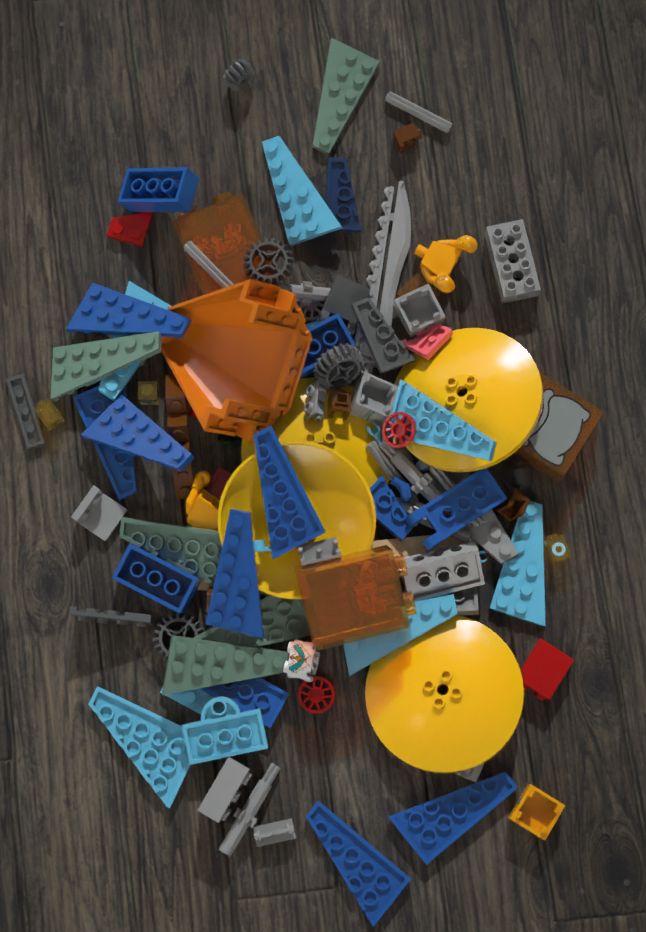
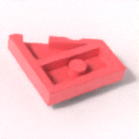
(429, 340)

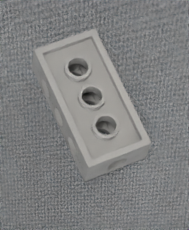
(519, 251)
(443, 571)

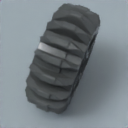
(279, 251)
(339, 366)
(165, 629)

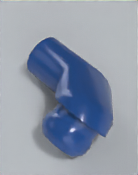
(404, 487)

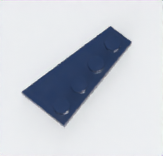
(341, 196)

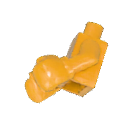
(441, 259)
(201, 505)

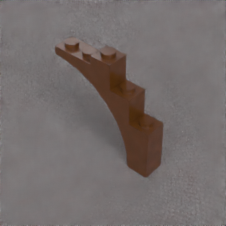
(179, 430)

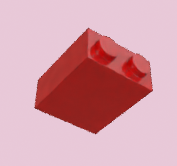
(544, 669)

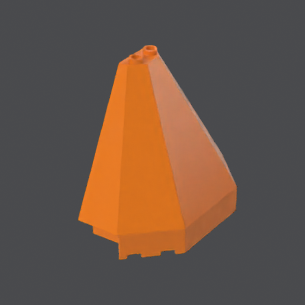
(240, 356)

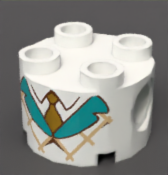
(302, 660)

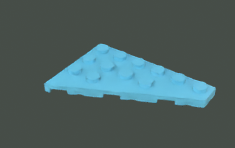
(148, 740)

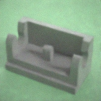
(319, 551)

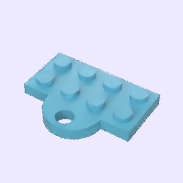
(224, 732)

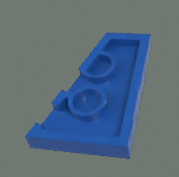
(388, 510)

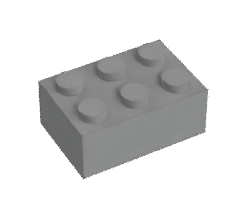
(225, 790)

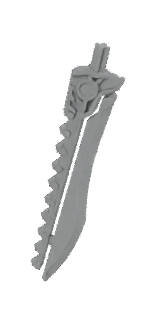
(397, 254)

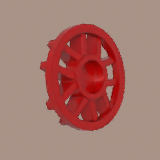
(399, 430)
(316, 695)

